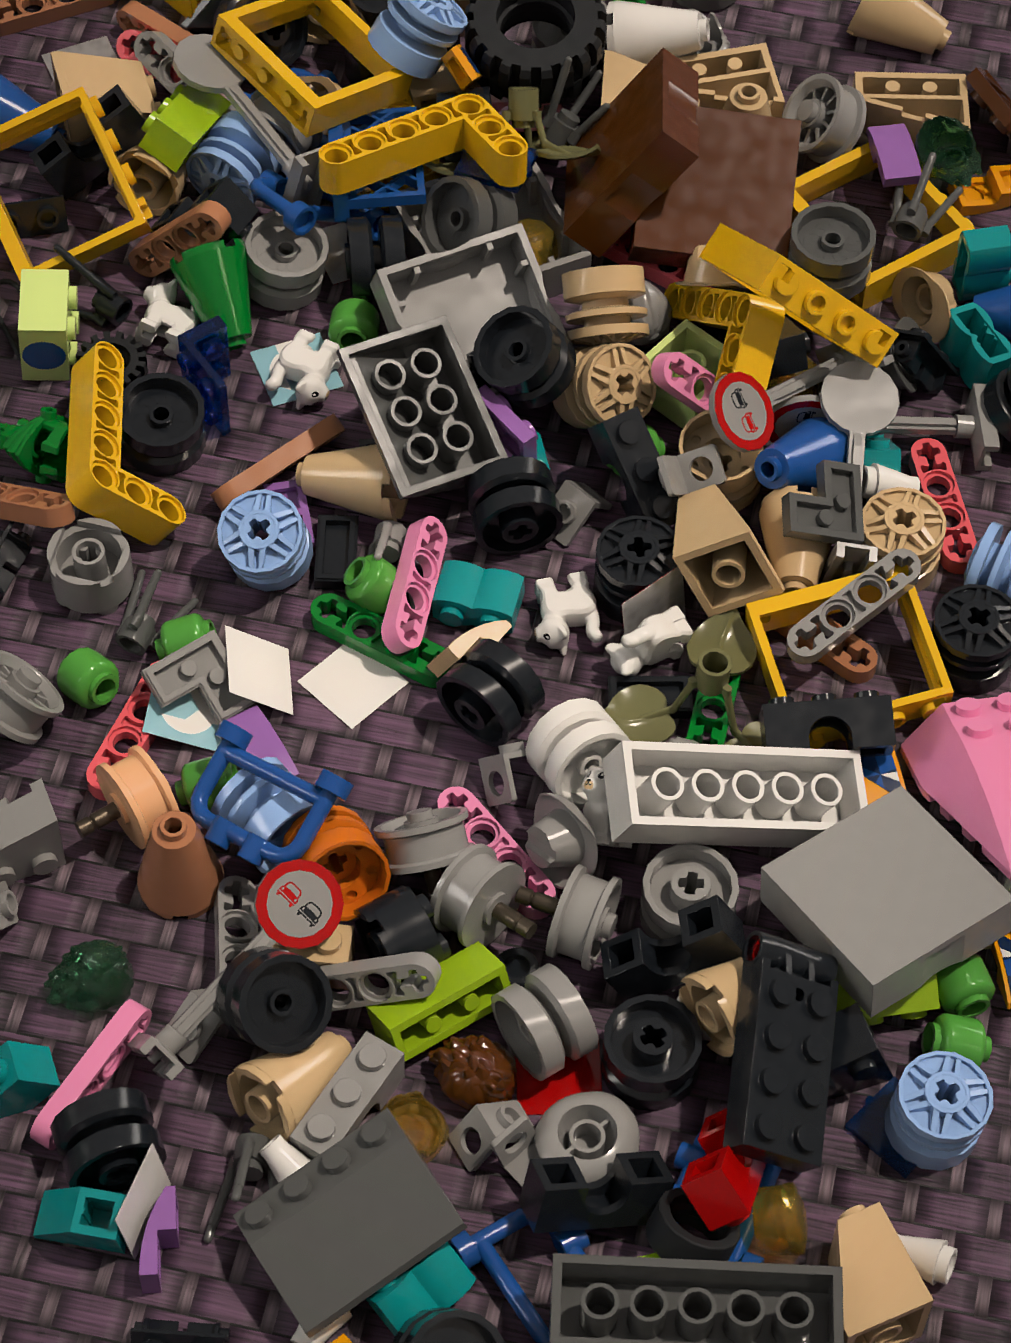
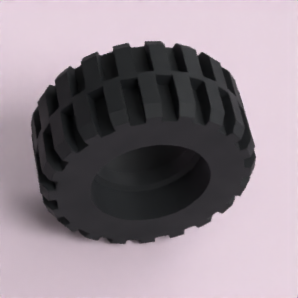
(512, 65)

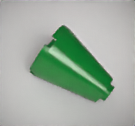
(218, 284)

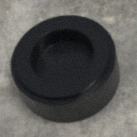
(518, 964)

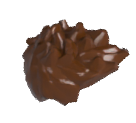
(474, 1070)

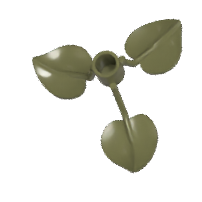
(525, 113)
(718, 650)

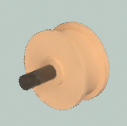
(134, 795)

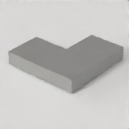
(200, 667)

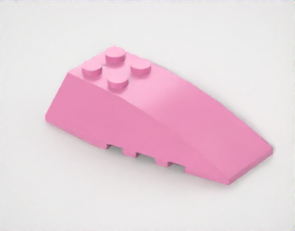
(965, 766)

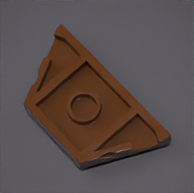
(992, 97)

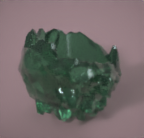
(954, 149)
(91, 977)

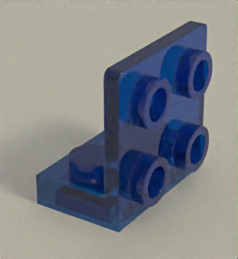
(205, 364)

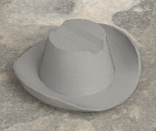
(560, 839)
(589, 1128)

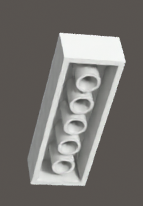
(728, 793)

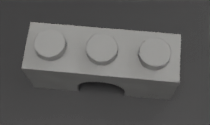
(360, 1083)

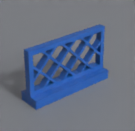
(385, 194)

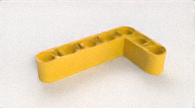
(422, 137)
(750, 323)
(94, 454)

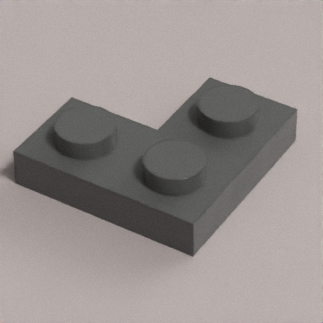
(833, 513)

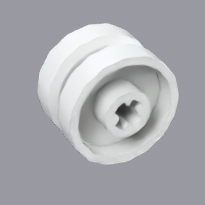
(570, 742)

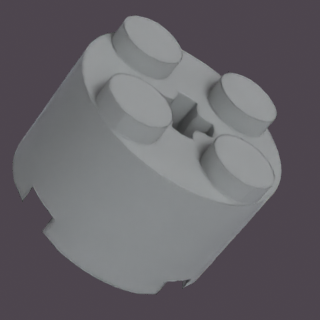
(90, 566)

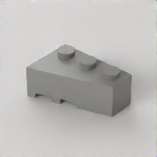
(29, 836)

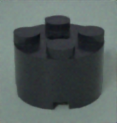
(399, 925)

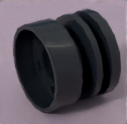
(629, 559)
(974, 637)

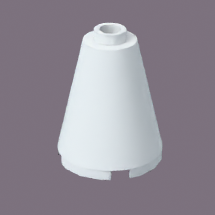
(645, 29)

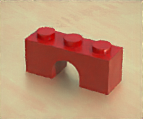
(721, 1183)

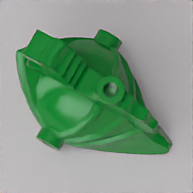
(39, 445)

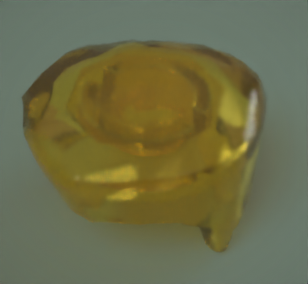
(421, 1122)
(780, 1220)

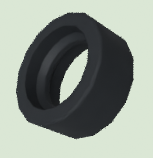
(673, 1242)

